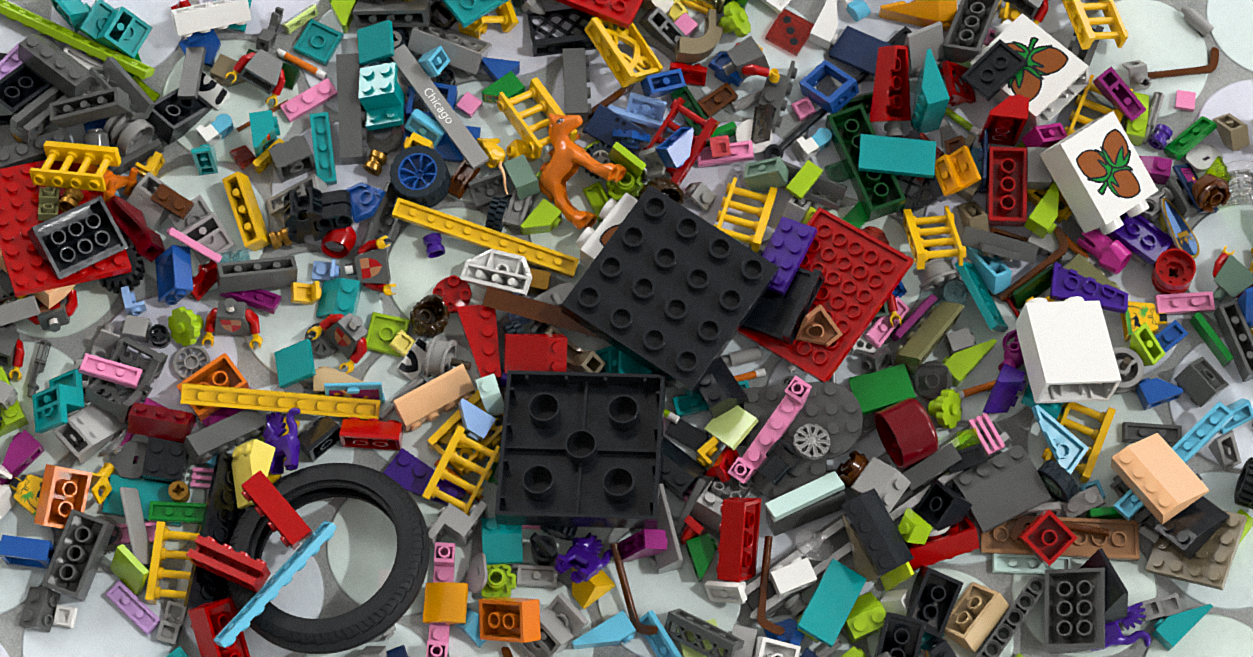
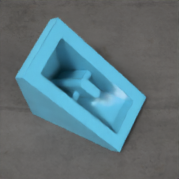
(472, 627)

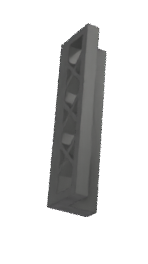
(116, 76)
(823, 191)
(705, 630)

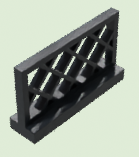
(555, 45)
(933, 185)

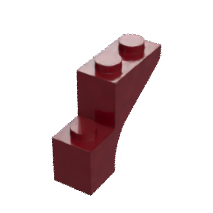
(133, 224)

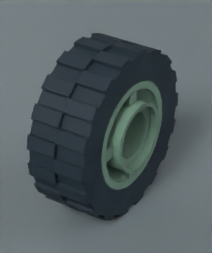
(1058, 481)

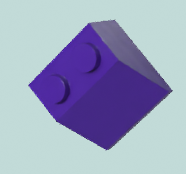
(1004, 390)

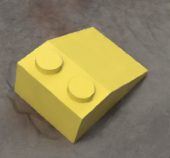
(246, 462)

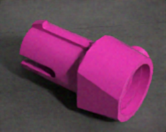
(1111, 253)

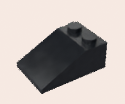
(176, 116)
(1192, 527)
(933, 599)
(900, 636)

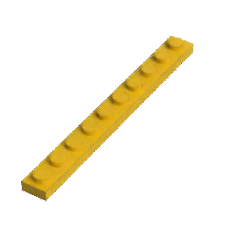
(484, 237)
(279, 401)

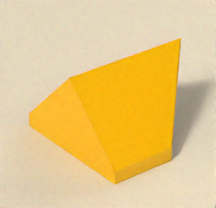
(590, 591)

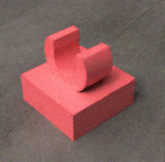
(720, 146)

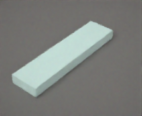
(804, 496)
(1026, 564)

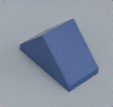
(498, 67)

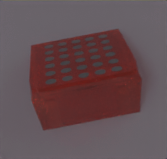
(242, 156)

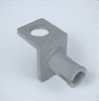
(1138, 75)
(105, 340)

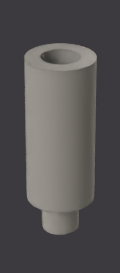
(1197, 21)
(743, 356)

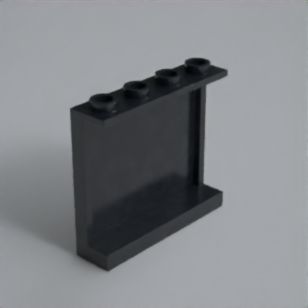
(782, 315)

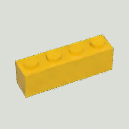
(246, 211)

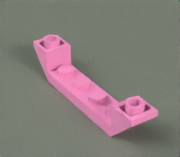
(773, 430)
(443, 572)

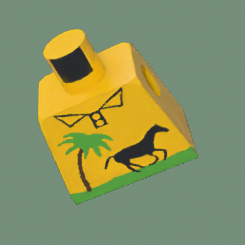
(1140, 313)
(27, 492)

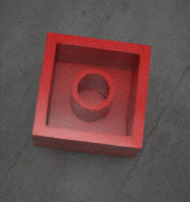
(1047, 537)

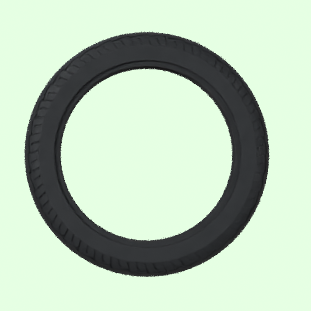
(386, 605)

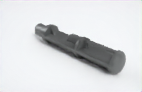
(38, 367)

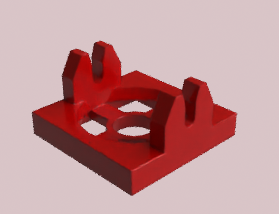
(966, 92)

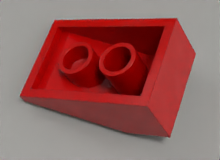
(535, 352)

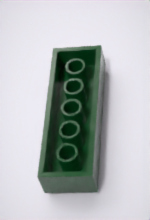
(877, 192)

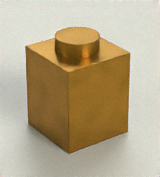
(540, 281)

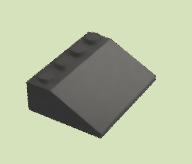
(1001, 488)
(1074, 610)

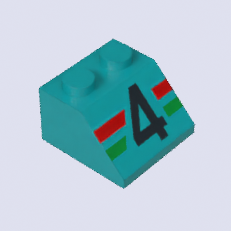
(264, 130)

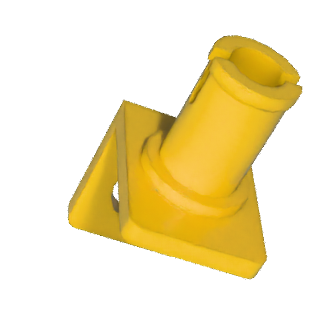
(100, 481)

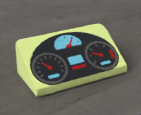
(300, 19)

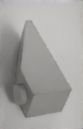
(276, 202)

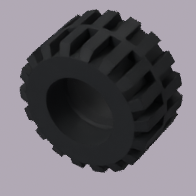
(128, 279)
(1244, 487)

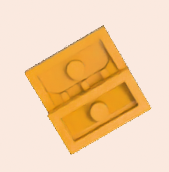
(956, 171)
(445, 603)

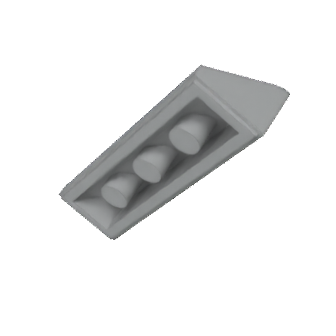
(136, 525)

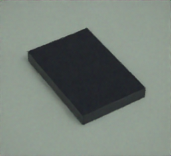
(994, 70)

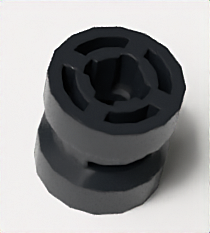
(446, 75)
(158, 332)

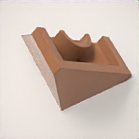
(818, 328)

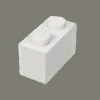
(793, 577)

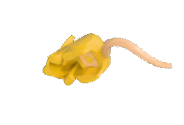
(495, 153)

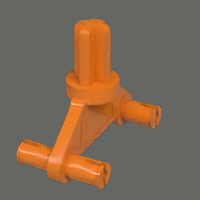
(115, 182)

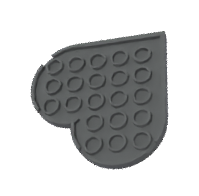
(827, 406)

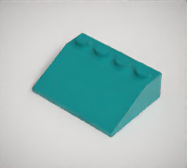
(930, 97)

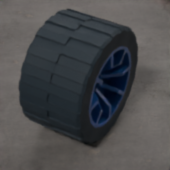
(420, 176)

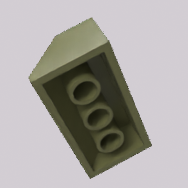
(928, 336)

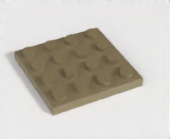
(1209, 565)

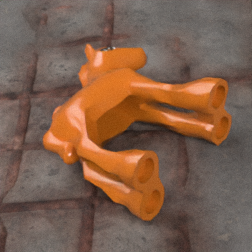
(565, 163)

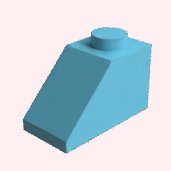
(434, 61)

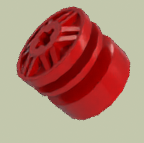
(1176, 263)

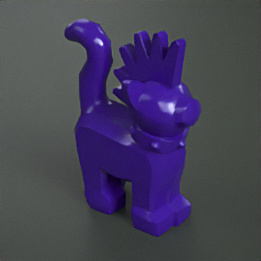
(285, 446)
(583, 558)
(1114, 636)

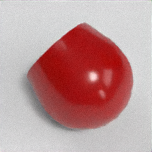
(344, 237)

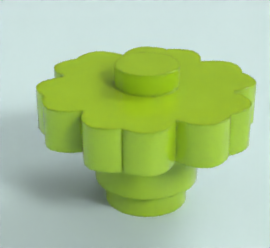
(735, 20)
(627, 184)
(185, 326)
(946, 408)
(499, 581)

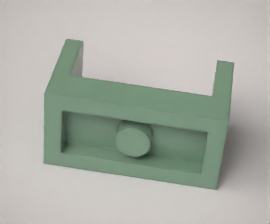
(766, 174)
(522, 176)

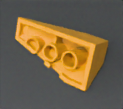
(921, 12)

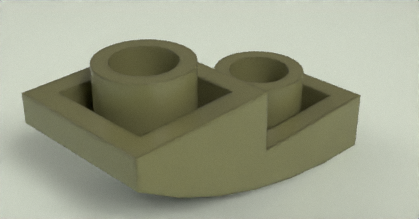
(48, 203)

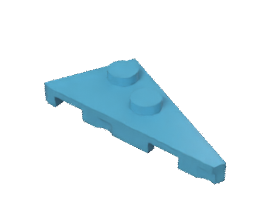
(1064, 445)

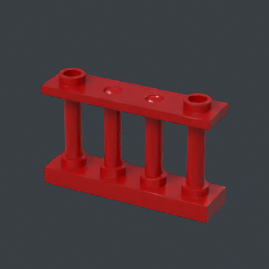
(698, 142)

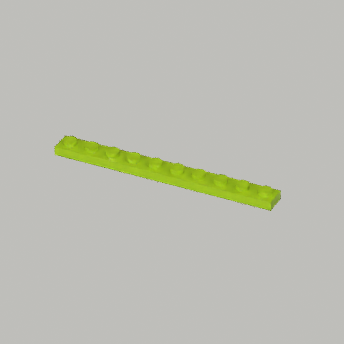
(74, 39)

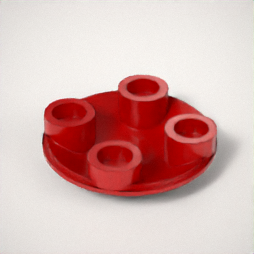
(454, 292)

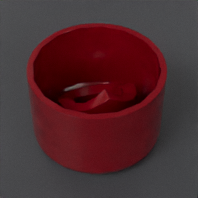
(906, 432)

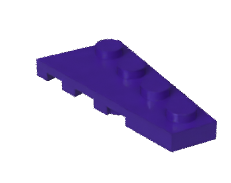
(1069, 284)
(415, 476)

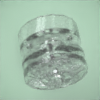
(1241, 182)

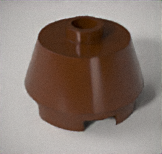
(1210, 192)
(852, 468)

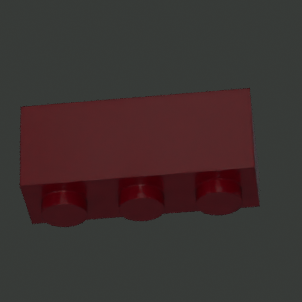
(160, 422)

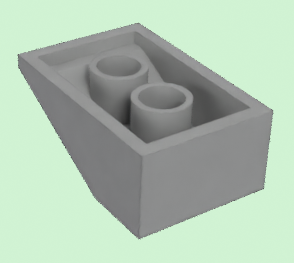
(920, 41)

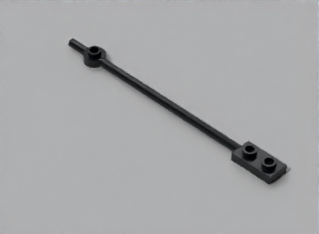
(898, 39)

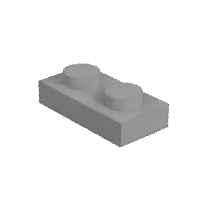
(517, 210)
(1082, 502)
(537, 576)

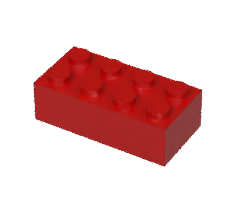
(1006, 186)

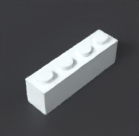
(210, 15)

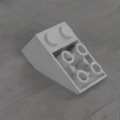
(140, 198)
(89, 431)
(709, 503)

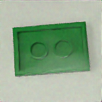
(882, 388)

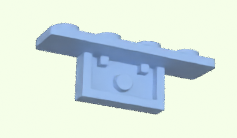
(644, 111)

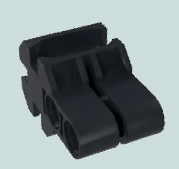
(316, 213)

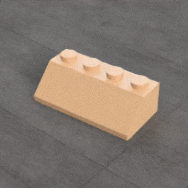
(434, 398)

